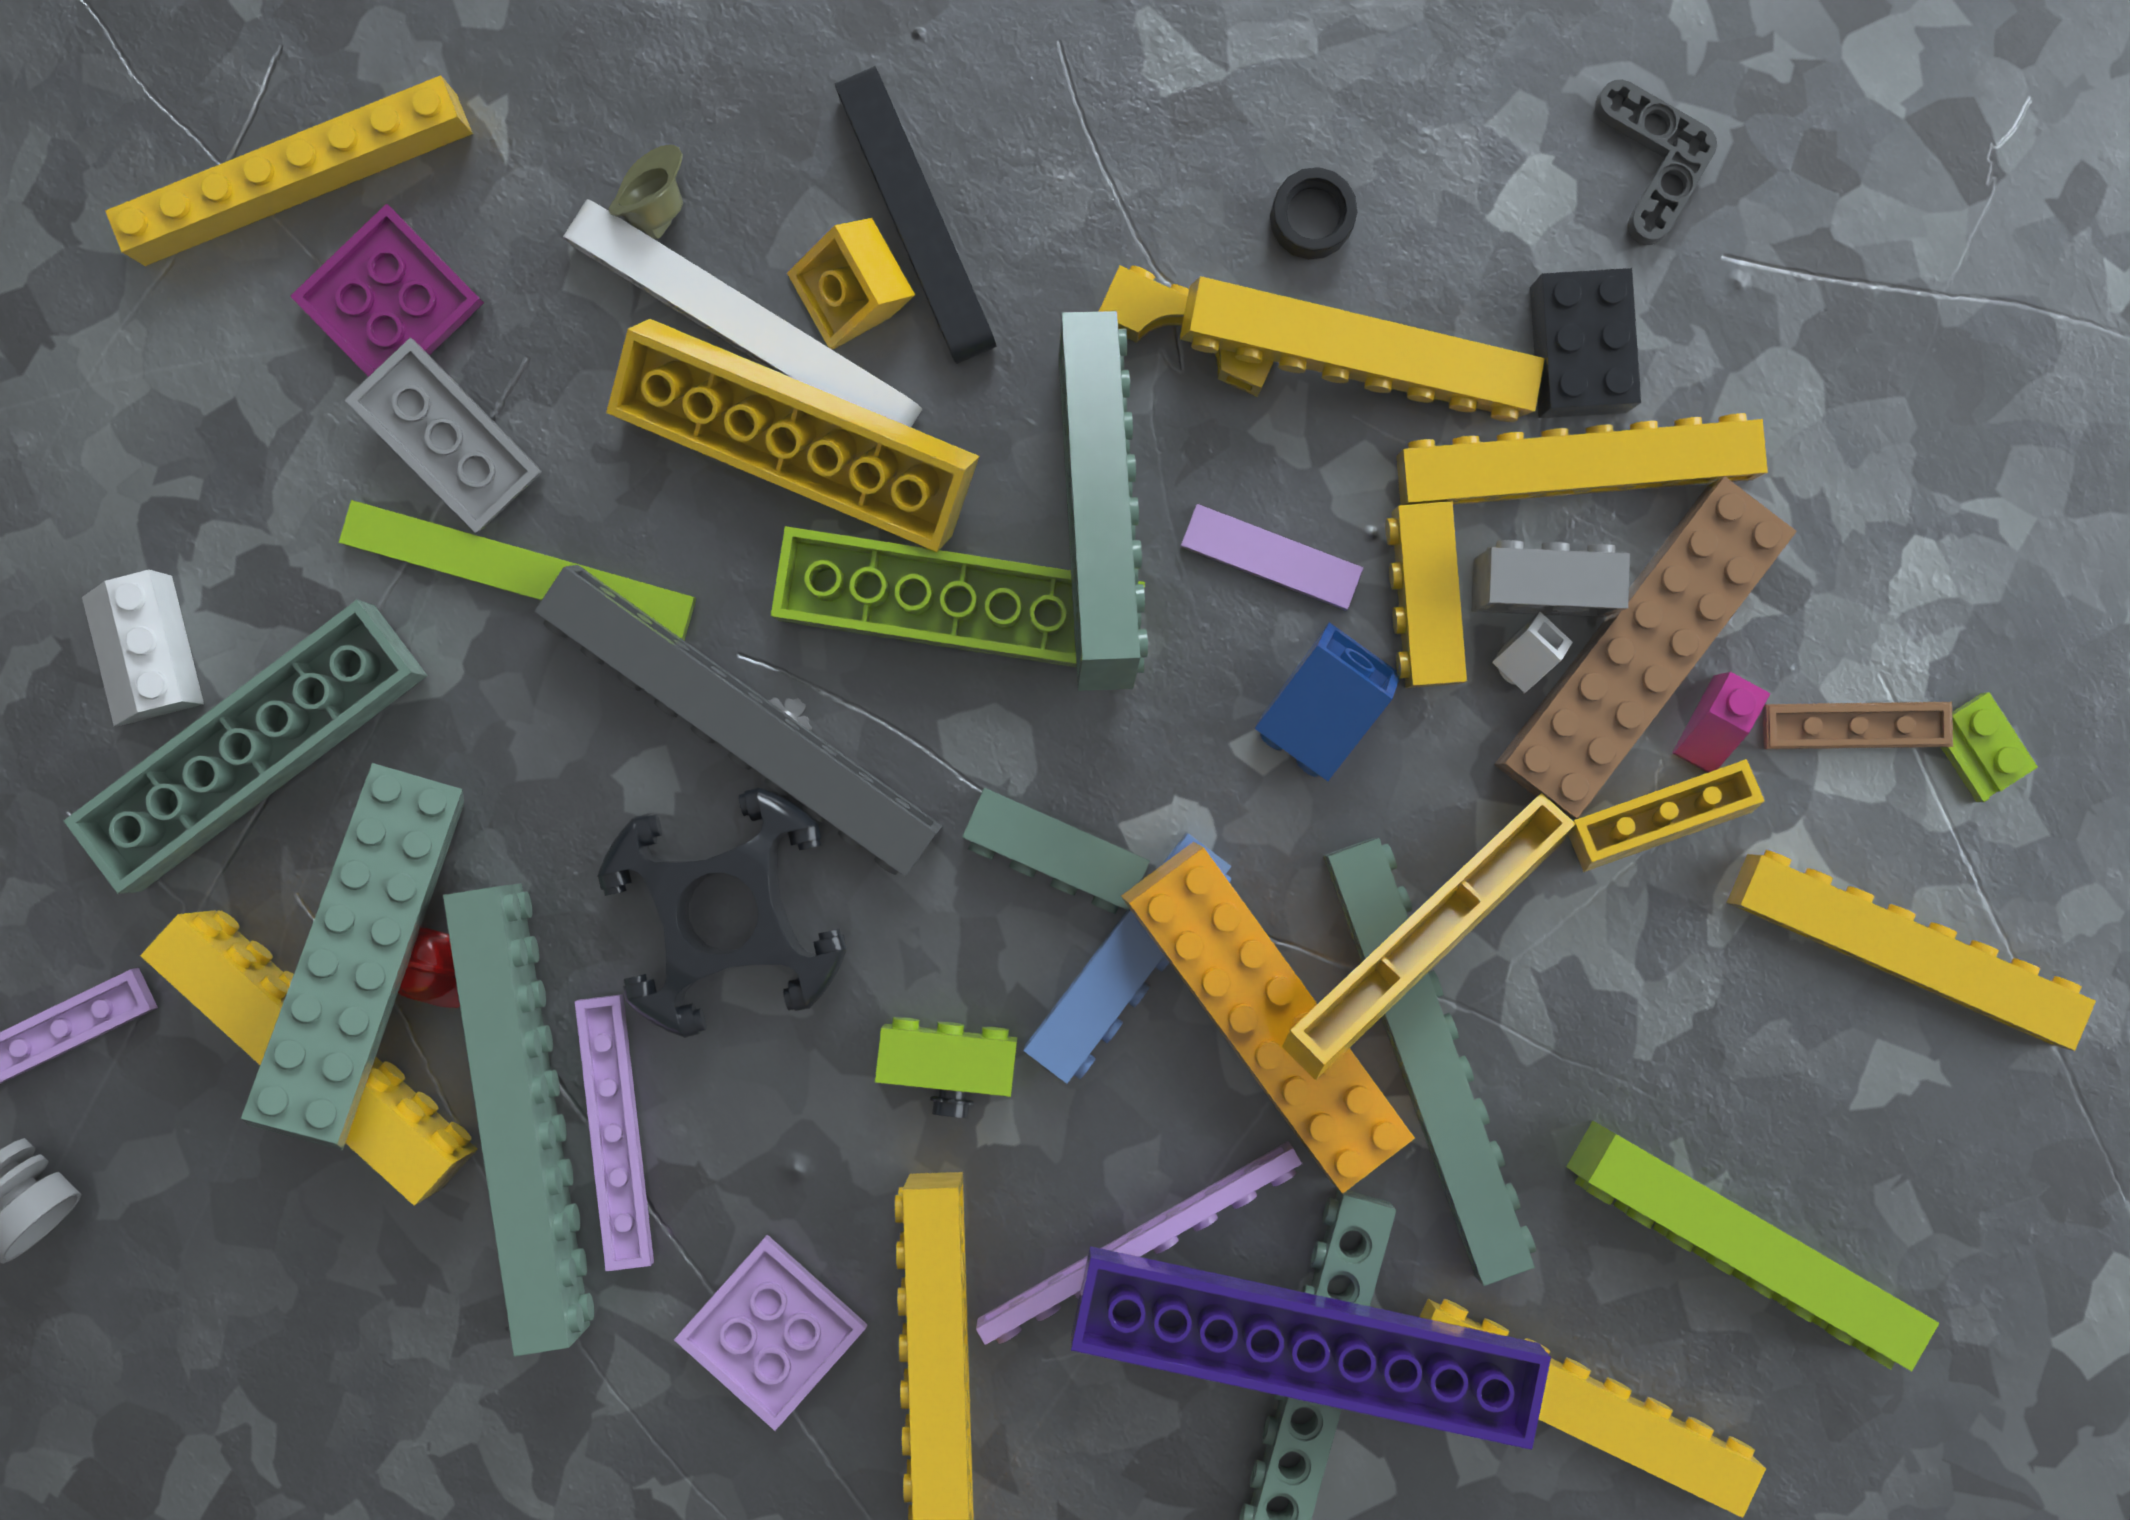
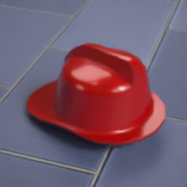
(431, 971)

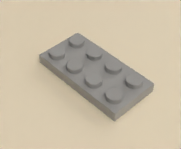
(443, 435)

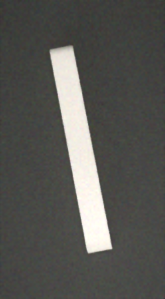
(730, 313)

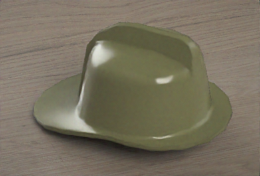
(650, 191)

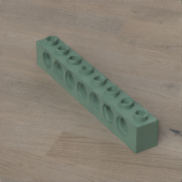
(1315, 1438)

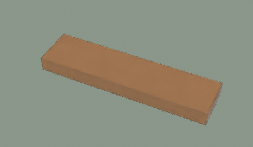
(1858, 725)

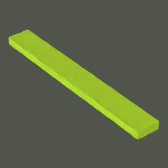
(494, 561)

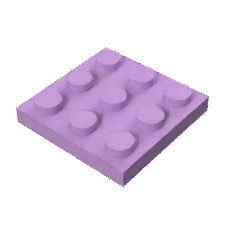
(771, 1332)

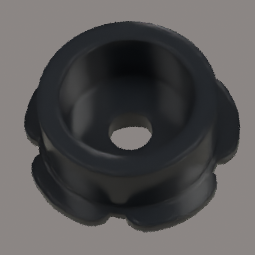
(951, 1104)

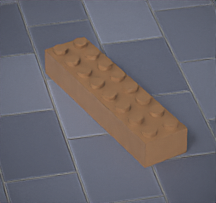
(1647, 649)

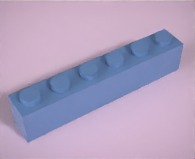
(1101, 993)

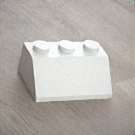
(142, 647)

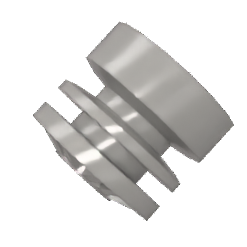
(26, 1205)

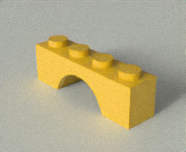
(1150, 305)

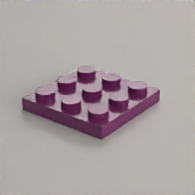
(384, 291)

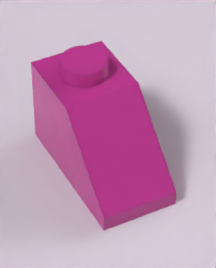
(1720, 721)

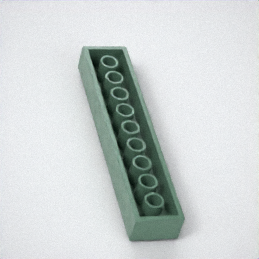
(519, 1117)

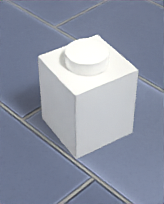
(1532, 652)

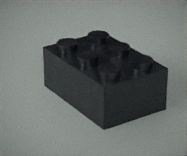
(1588, 342)

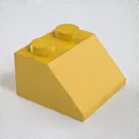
(850, 282)

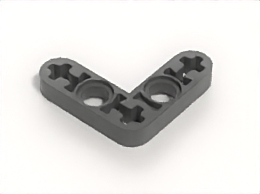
(1675, 160)

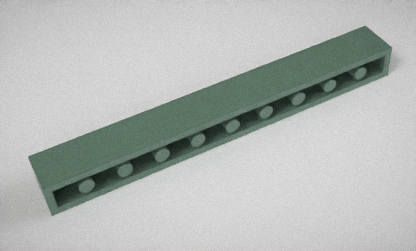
(1435, 1074)

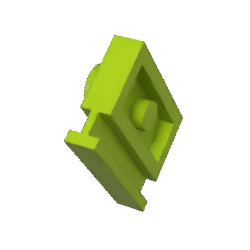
(1986, 748)

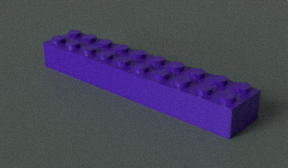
(1310, 1348)

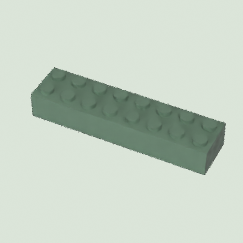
(1100, 502)
(245, 748)
(354, 958)

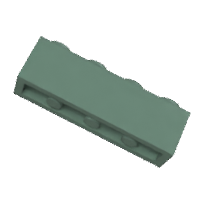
(1055, 849)

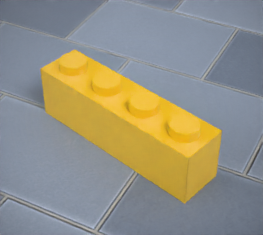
(1427, 595)
(1665, 815)

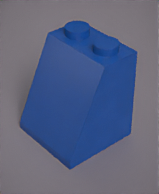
(1328, 703)

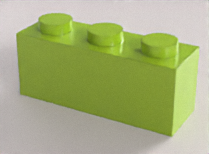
(946, 1057)

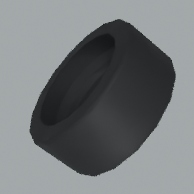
(1322, 180)

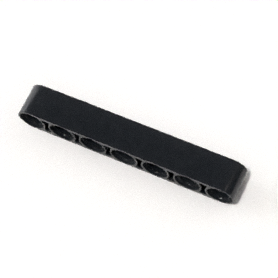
(915, 215)

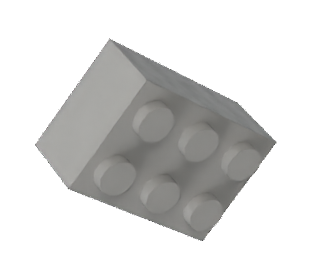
(1551, 580)

